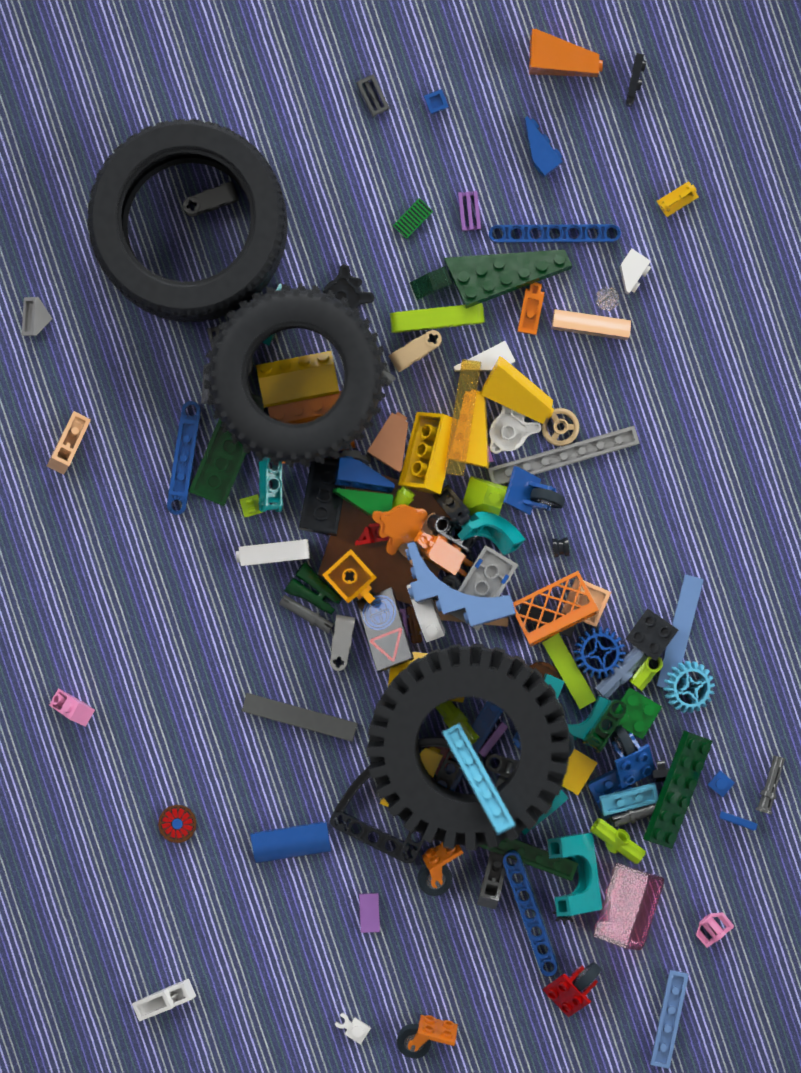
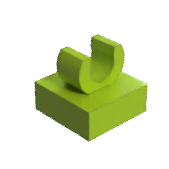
(250, 506)

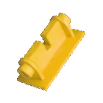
(677, 199)

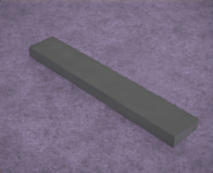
(299, 717)

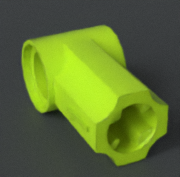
(645, 674)

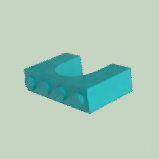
(581, 729)
(587, 893)

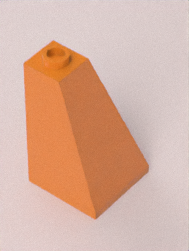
(561, 58)

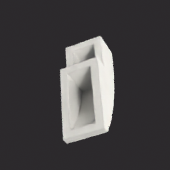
(164, 1000)

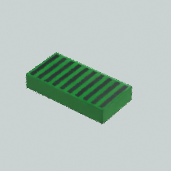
(412, 218)

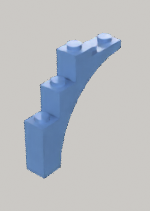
(478, 609)

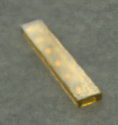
(462, 417)

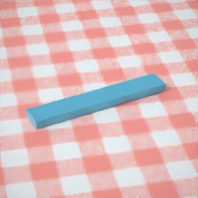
(478, 779)

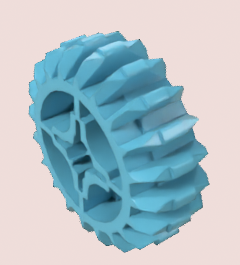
(695, 699)

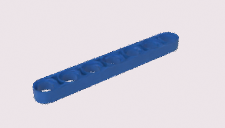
(563, 229)
(530, 903)

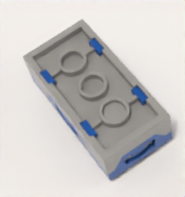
(486, 577)

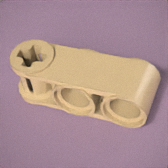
(414, 350)

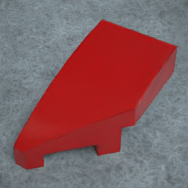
(370, 535)

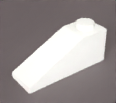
(490, 357)
(428, 619)

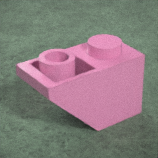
(71, 707)

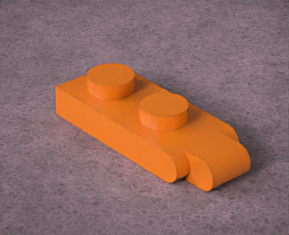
(531, 309)

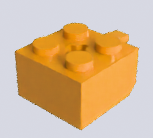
(362, 578)

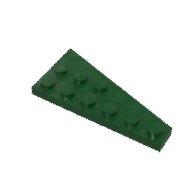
(493, 275)

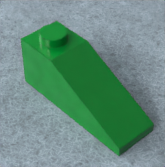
(366, 501)

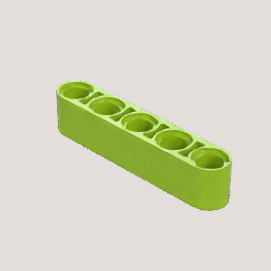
(436, 318)

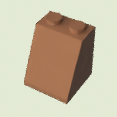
(391, 442)

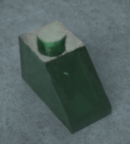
(431, 283)

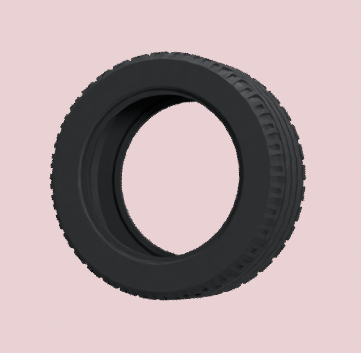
(168, 146)

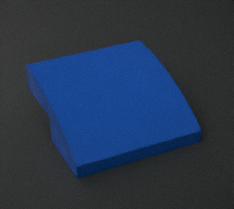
(604, 785)

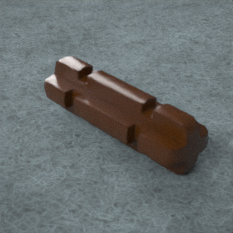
(414, 626)

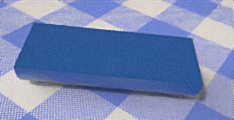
(290, 842)

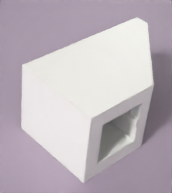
(632, 269)

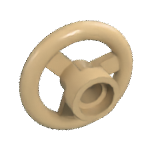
(575, 427)

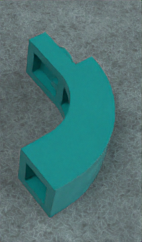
(494, 528)

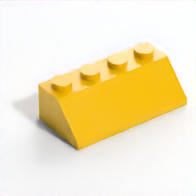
(297, 379)
(427, 453)

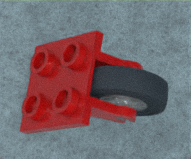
(566, 990)

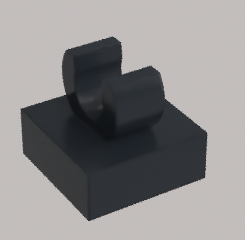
(661, 773)

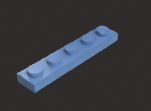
(669, 1019)

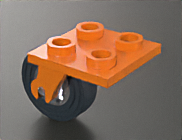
(435, 876)
(416, 1039)

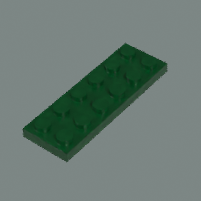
(220, 465)
(677, 789)

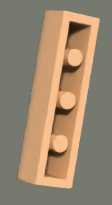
(591, 324)

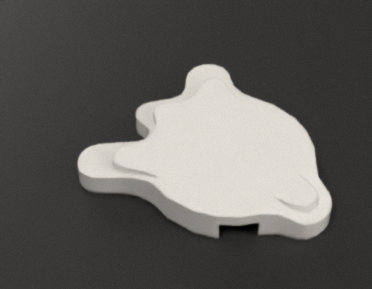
(510, 431)

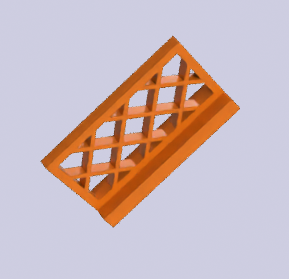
(562, 623)

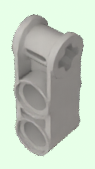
(342, 640)

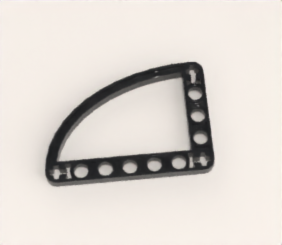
(383, 836)

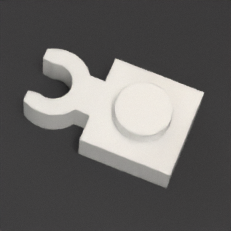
(355, 1030)

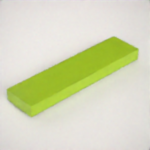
(569, 671)

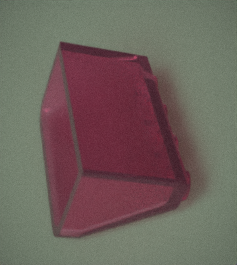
(629, 907)

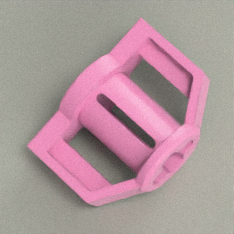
(713, 928)

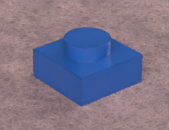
(436, 101)
(721, 783)

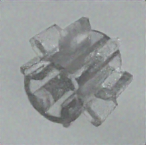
(607, 298)

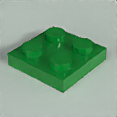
(639, 713)

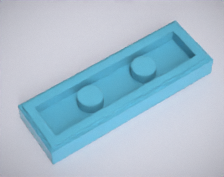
(628, 799)

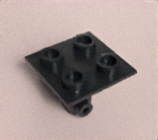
(651, 634)

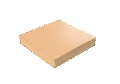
(598, 594)

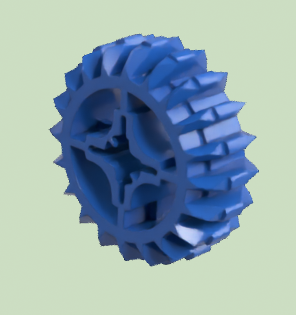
(594, 636)

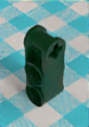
(603, 735)

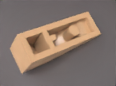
(68, 443)

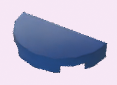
(738, 820)

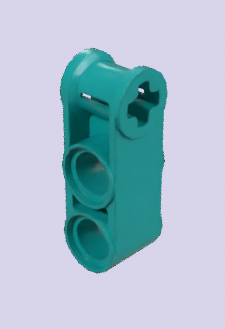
(266, 494)

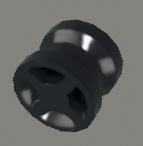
(560, 547)

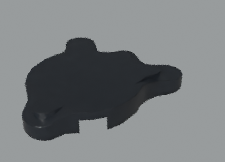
(348, 287)

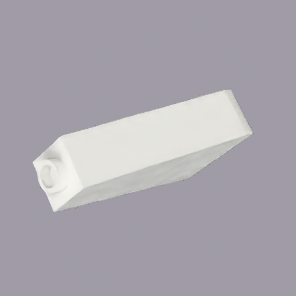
(273, 552)

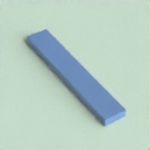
(683, 622)

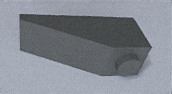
(492, 881)

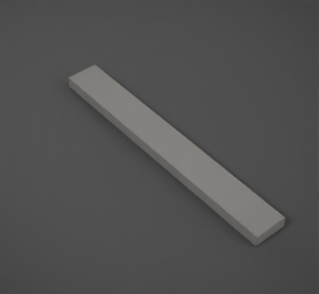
(567, 454)

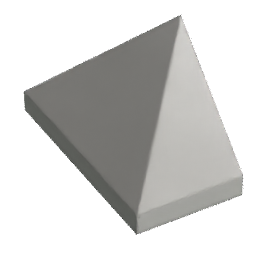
(34, 316)

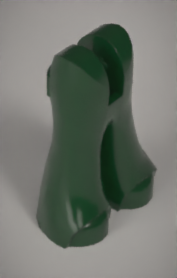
(307, 575)

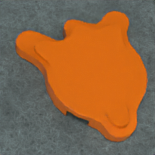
(400, 525)

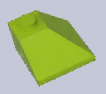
(484, 496)

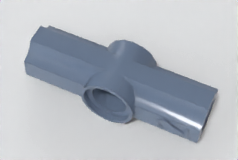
(621, 675)

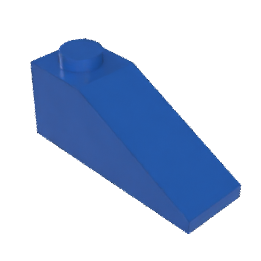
(359, 475)

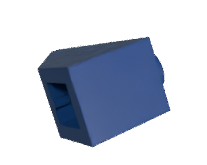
(542, 154)

